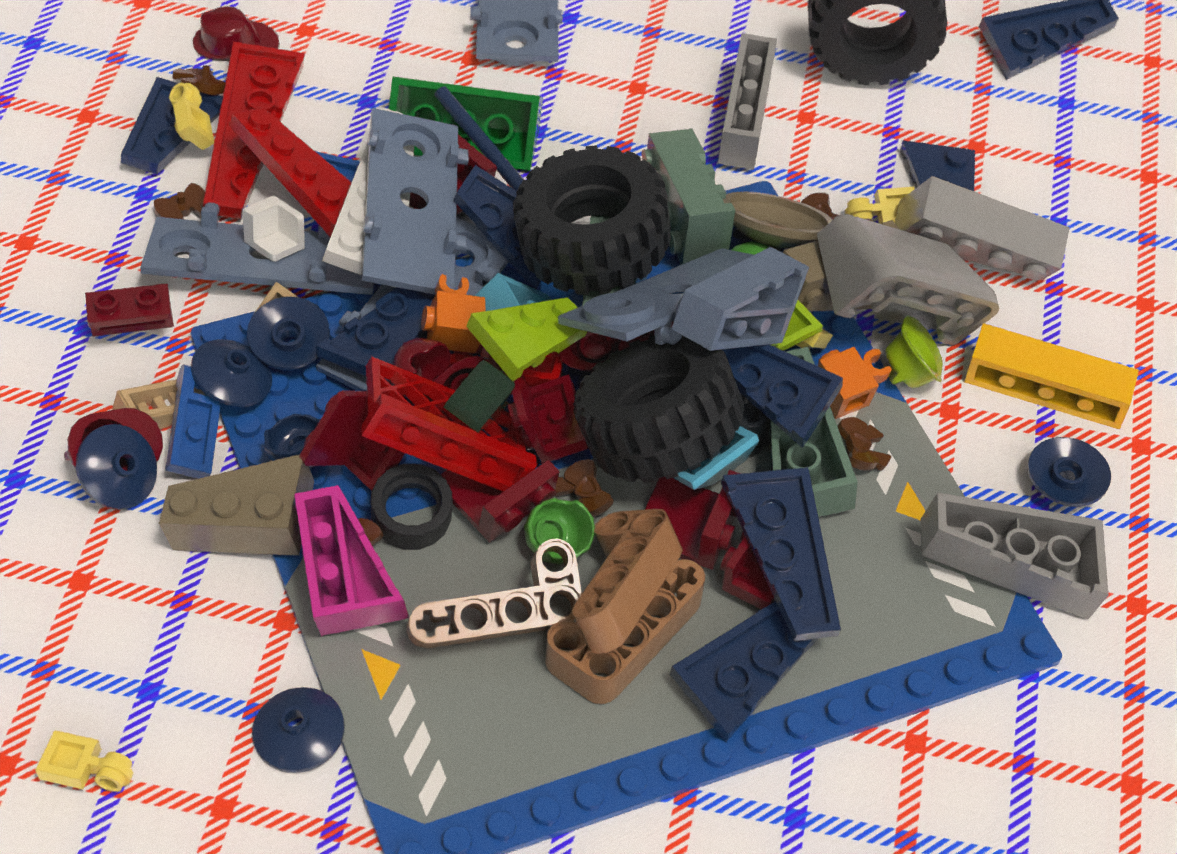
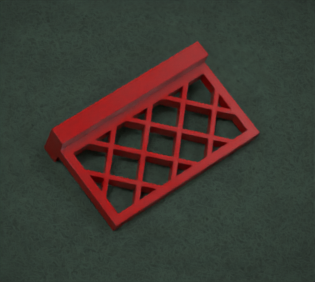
(432, 437)

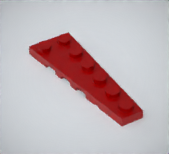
(254, 80)
(295, 164)

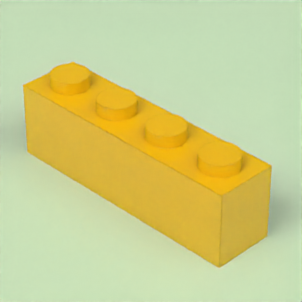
(1052, 376)

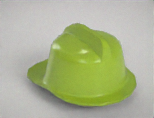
(914, 355)

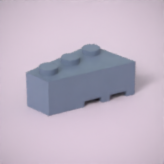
(742, 303)

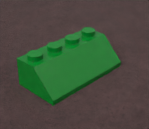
(505, 117)

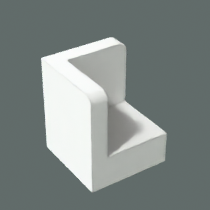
(273, 228)

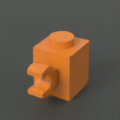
(449, 314)
(859, 378)

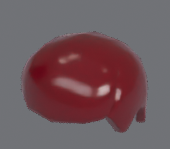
(423, 358)

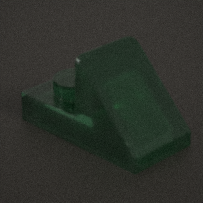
(481, 396)

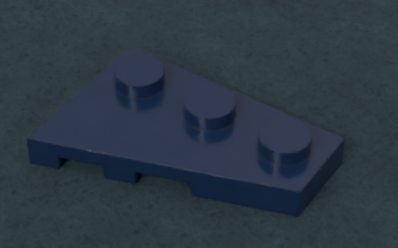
(154, 137)
(943, 162)
(490, 208)
(379, 331)
(784, 387)

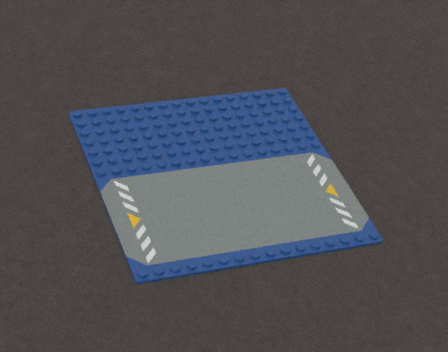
(498, 754)

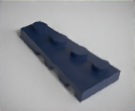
(1042, 32)
(787, 541)
(739, 669)

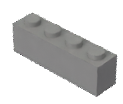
(747, 101)

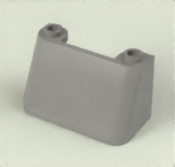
(886, 265)

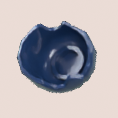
(288, 436)

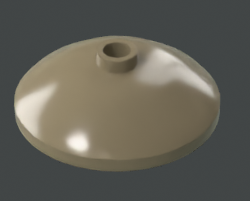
(776, 219)

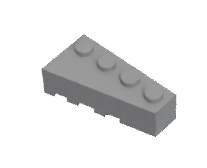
(984, 229)
(1020, 548)

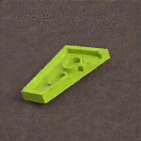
(524, 333)

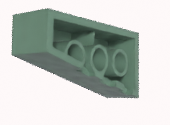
(695, 204)
(824, 455)

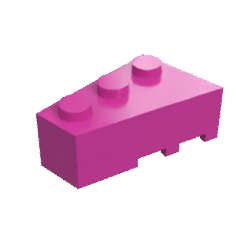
(342, 569)

